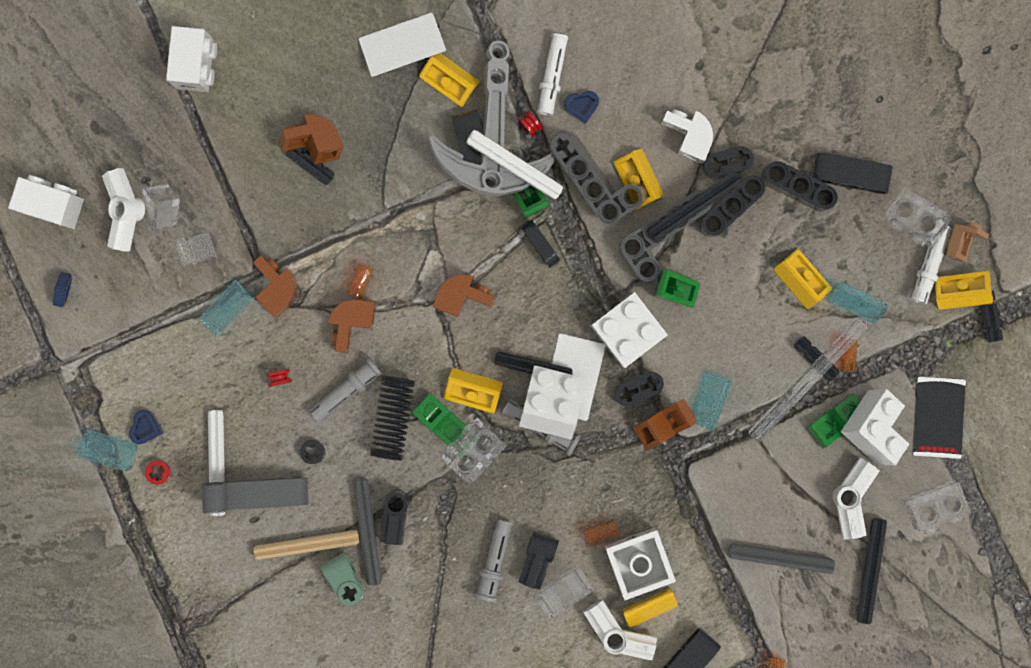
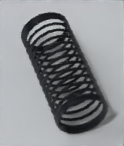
(398, 383)

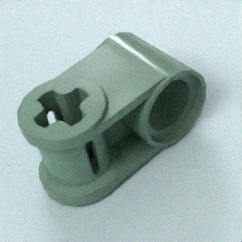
(340, 574)

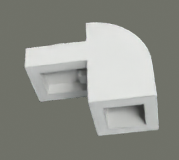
(697, 134)

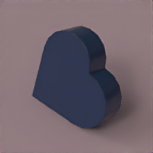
(582, 105)
(62, 289)
(145, 427)

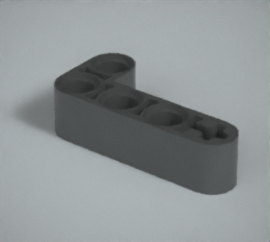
(594, 174)
(646, 244)
(252, 494)

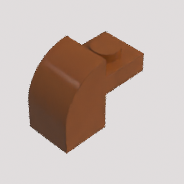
(315, 133)
(281, 291)
(455, 291)
(348, 315)
(665, 424)

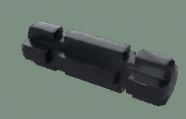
(304, 160)
(992, 321)
(811, 353)

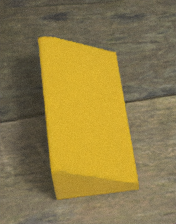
(449, 79)
(636, 169)
(802, 279)
(964, 290)
(473, 390)
(650, 607)

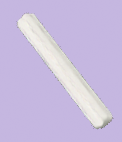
(514, 164)
(216, 448)

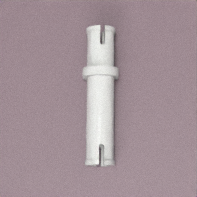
(550, 84)
(928, 274)

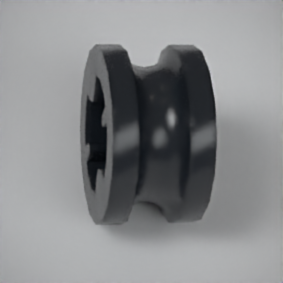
(314, 460)

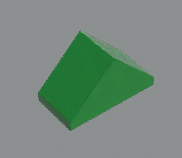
(531, 201)
(676, 288)

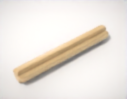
(306, 544)

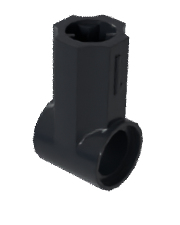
(394, 519)
(539, 555)

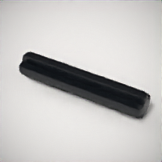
(525, 364)

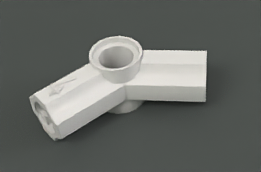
(123, 209)
(850, 514)
(632, 643)

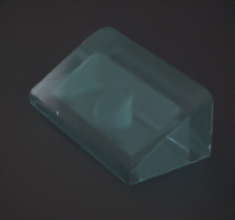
(857, 302)
(226, 308)
(710, 400)
(107, 450)

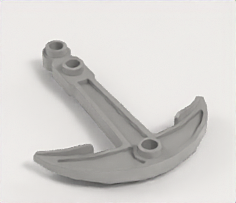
(473, 175)

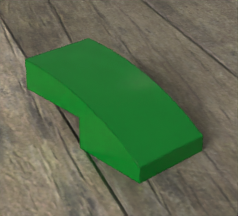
(439, 419)
(829, 425)

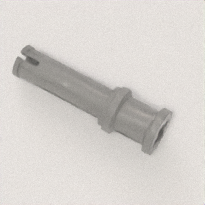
(356, 382)
(514, 411)
(491, 573)

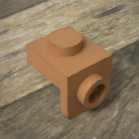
(961, 240)

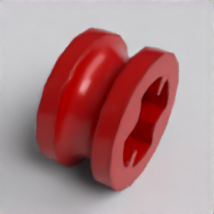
(530, 124)
(279, 377)
(165, 475)

